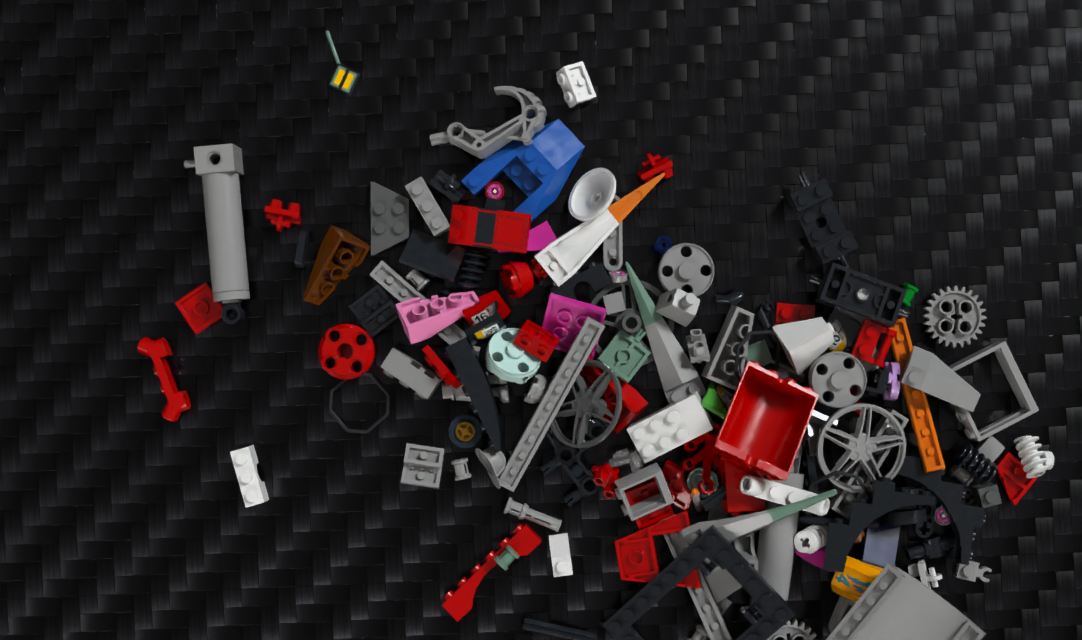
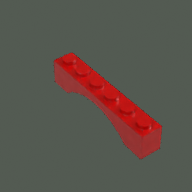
(461, 600)

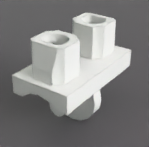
(920, 569)

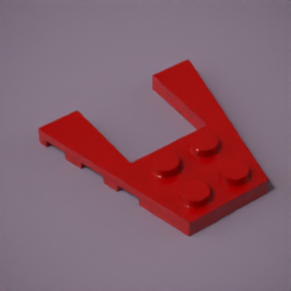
(638, 553)

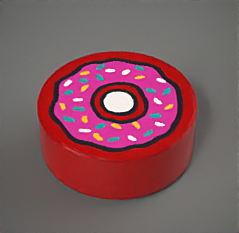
(494, 190)

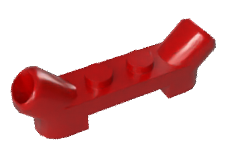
(176, 401)

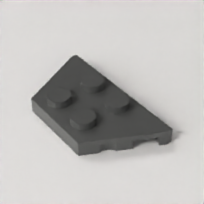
(388, 218)

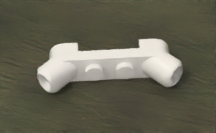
(780, 493)

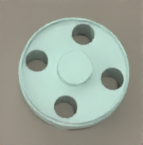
(510, 358)

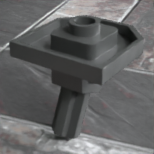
(813, 429)

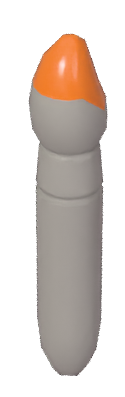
(696, 499)

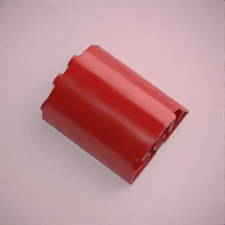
(765, 423)

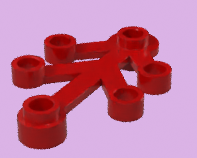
(709, 457)

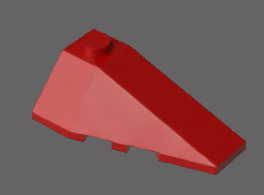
(632, 401)

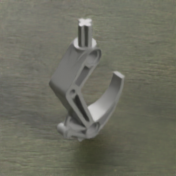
(485, 144)

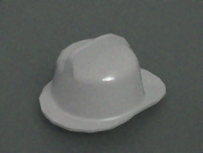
(493, 462)

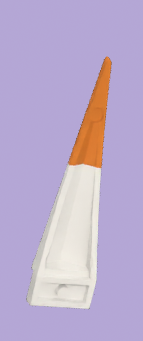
(570, 251)

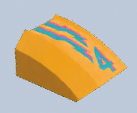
(854, 579)

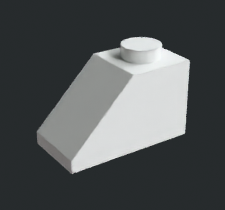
(560, 555)

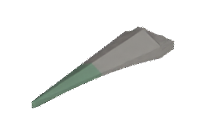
(673, 366)
(741, 526)

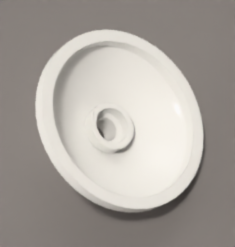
(592, 194)

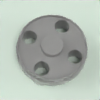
(686, 269)
(837, 379)

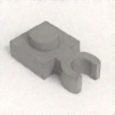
(971, 571)

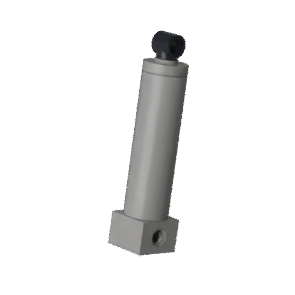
(224, 224)

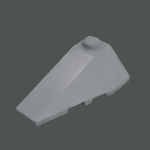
(934, 377)

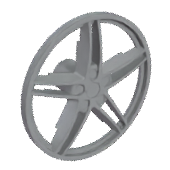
(860, 445)

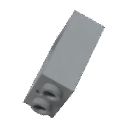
(648, 505)

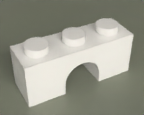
(251, 486)

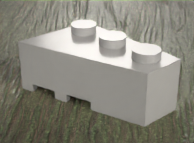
(411, 373)

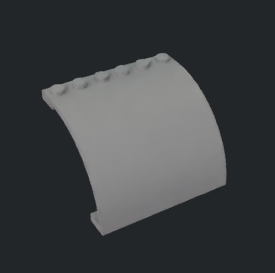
(903, 609)

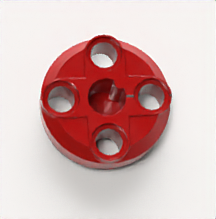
(346, 351)

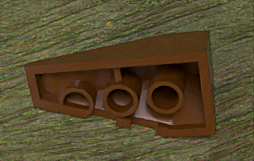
(336, 258)

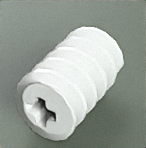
(1031, 456)
(811, 538)

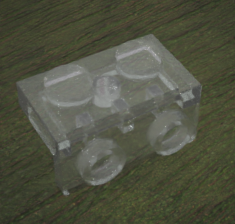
(624, 456)

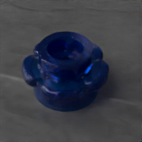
(659, 241)

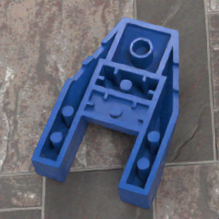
(536, 168)

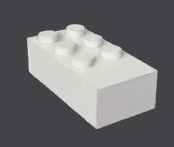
(670, 427)

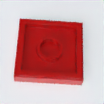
(199, 308)

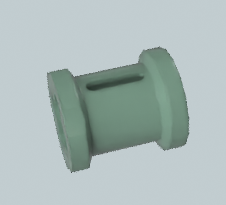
(506, 557)

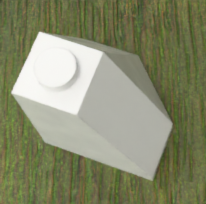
(804, 341)

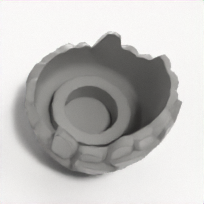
(536, 390)

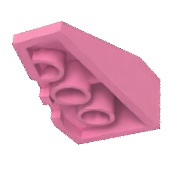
(429, 316)

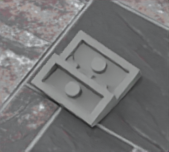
(422, 466)

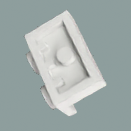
(575, 84)

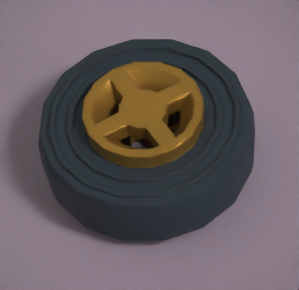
(463, 436)

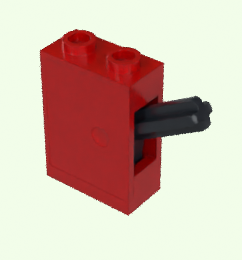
(732, 498)

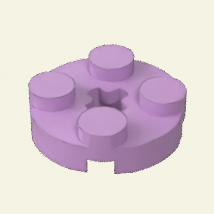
(893, 385)

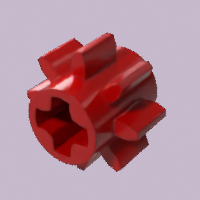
(537, 269)

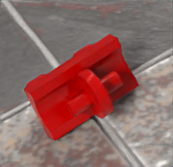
(662, 166)
(283, 217)
(605, 477)

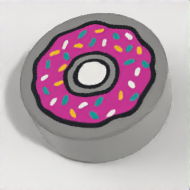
(618, 276)
(941, 517)

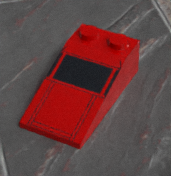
(489, 228)

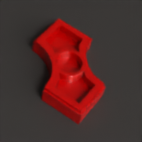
(678, 488)

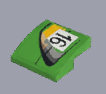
(717, 399)

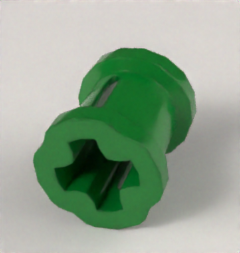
(911, 290)

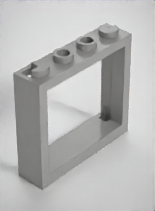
(1016, 382)

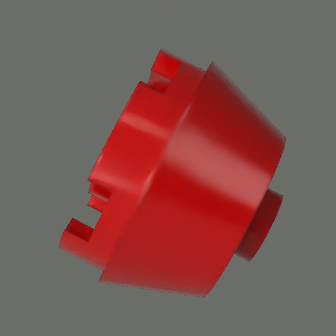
(517, 278)

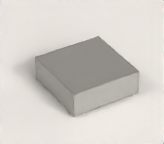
(614, 303)

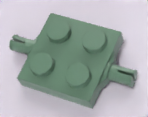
(625, 354)

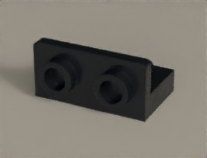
(877, 381)

